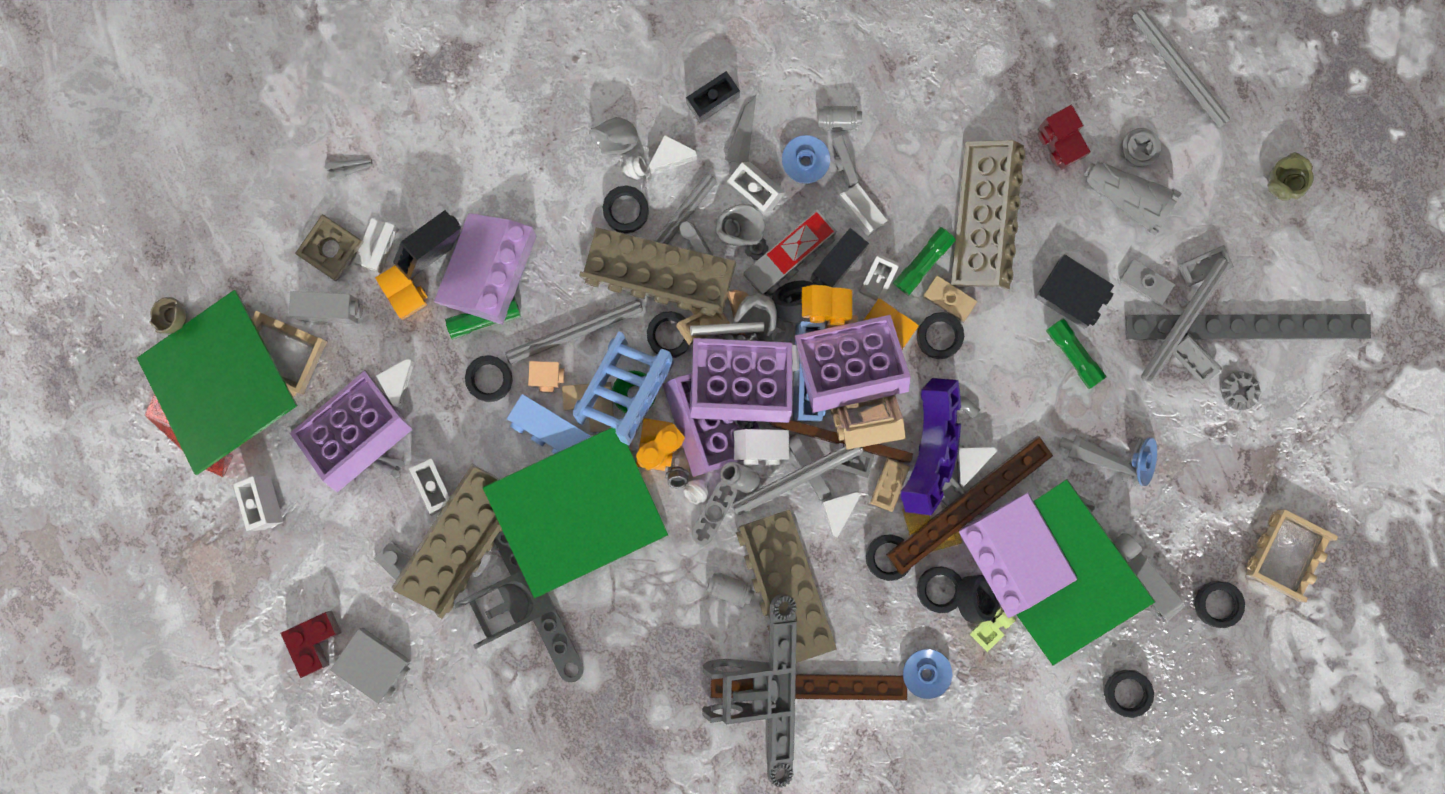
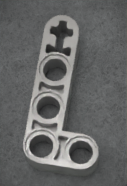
(1167, 601)

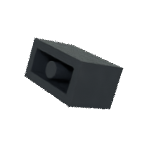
(713, 97)

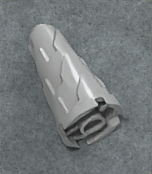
(1141, 199)

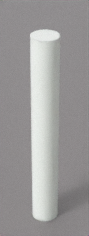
(727, 328)

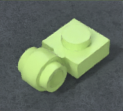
(988, 632)

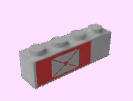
(791, 252)

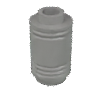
(839, 118)
(740, 477)
(730, 589)

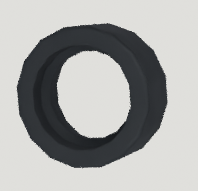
(623, 191)
(785, 295)
(940, 317)
(652, 327)
(470, 381)
(870, 557)
(922, 584)
(967, 600)
(1233, 618)
(1148, 693)

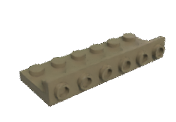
(988, 214)
(658, 271)
(452, 546)
(783, 569)

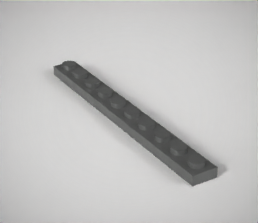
(1254, 326)

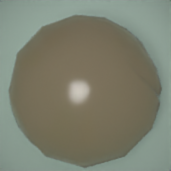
(167, 315)

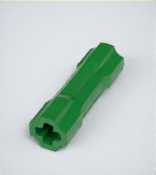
(935, 248)
(466, 323)
(1085, 366)

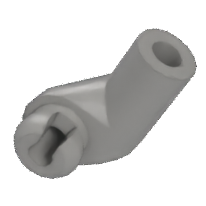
(969, 407)

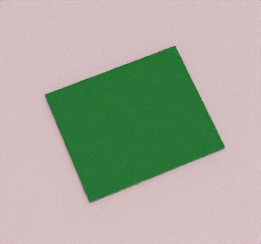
(216, 382)
(575, 511)
(1105, 587)

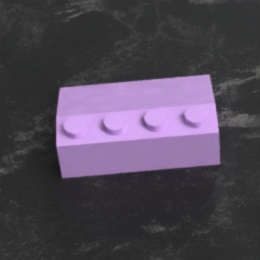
(486, 267)
(852, 363)
(741, 380)
(350, 432)
(707, 441)
(1018, 555)

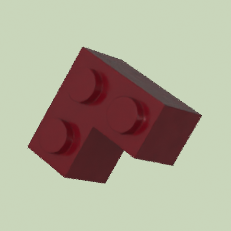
(1063, 137)
(305, 639)

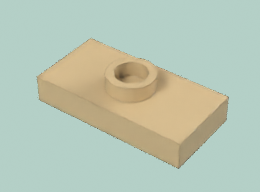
(950, 298)
(889, 485)

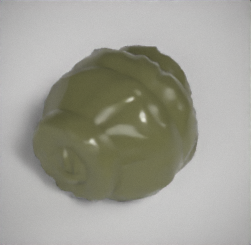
(1291, 177)

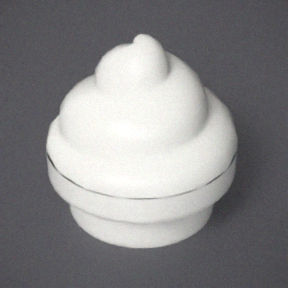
(635, 167)
(696, 491)

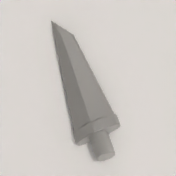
(740, 144)
(1090, 453)

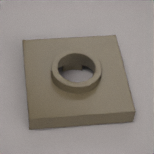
(312, 246)

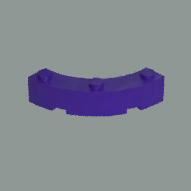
(937, 448)

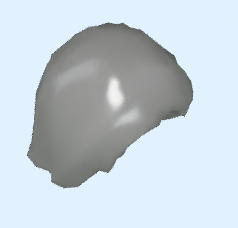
(614, 136)
(740, 225)
(757, 309)

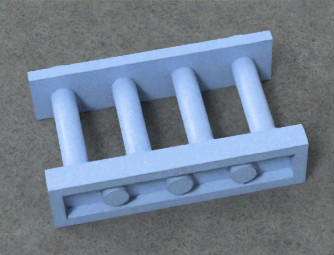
(636, 406)

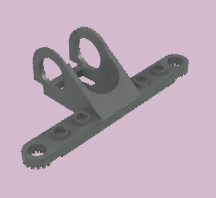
(523, 609)
(771, 693)

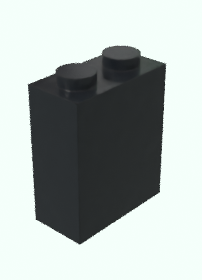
(427, 244)
(839, 259)
(1075, 292)

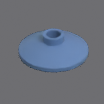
(807, 147)
(1145, 461)
(940, 674)

